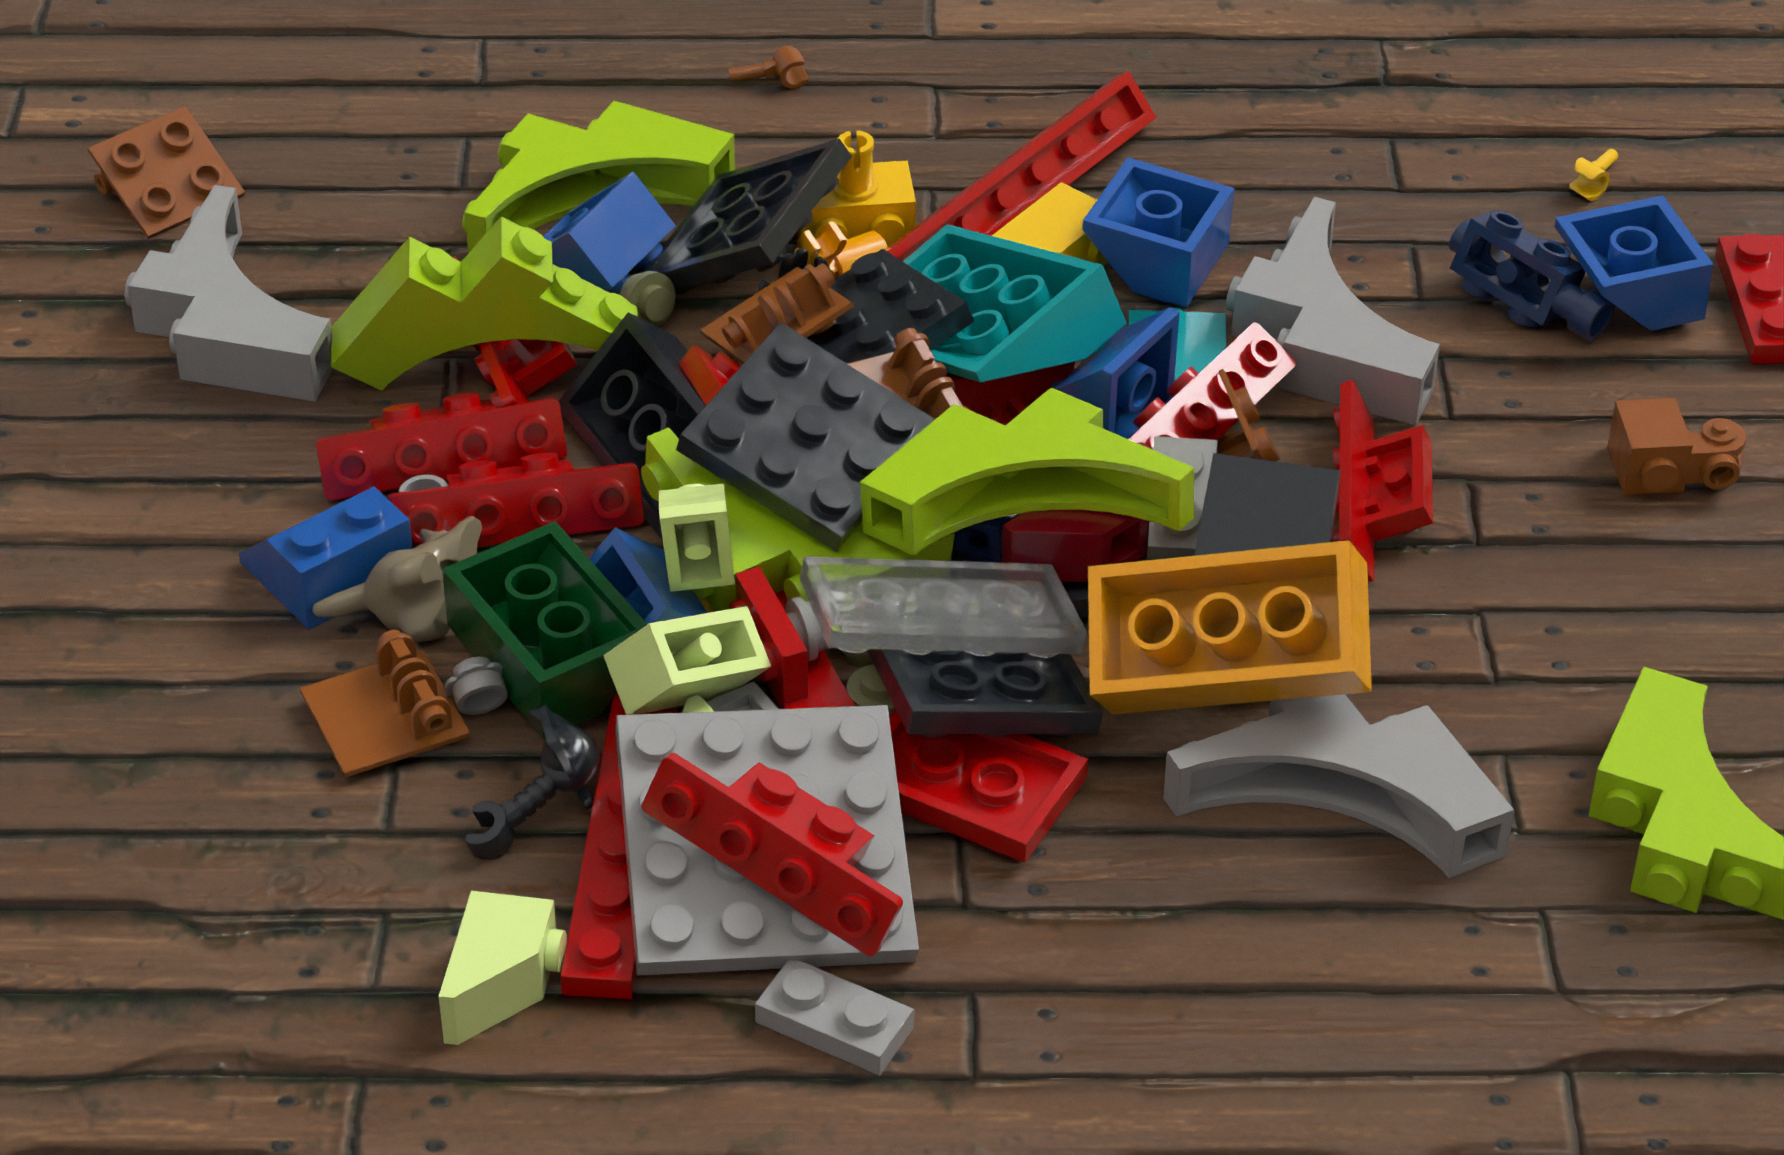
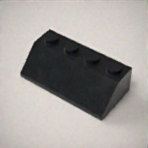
(629, 394)

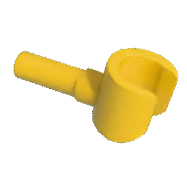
(1593, 177)

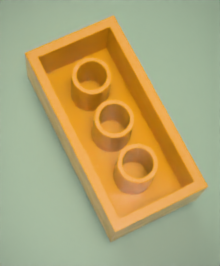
(1229, 628)

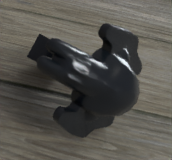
(567, 765)

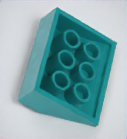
(1025, 302)

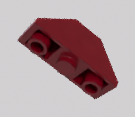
(1074, 540)

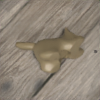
(408, 584)

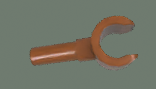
(785, 64)

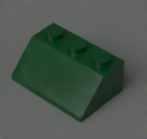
(544, 619)

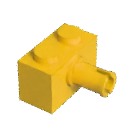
(867, 196)

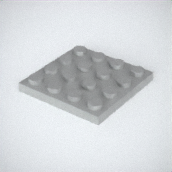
(706, 916)

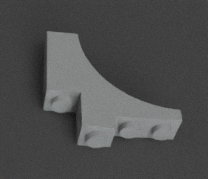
(222, 322)
(1329, 328)
(1325, 755)

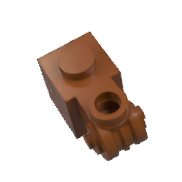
(1659, 454)

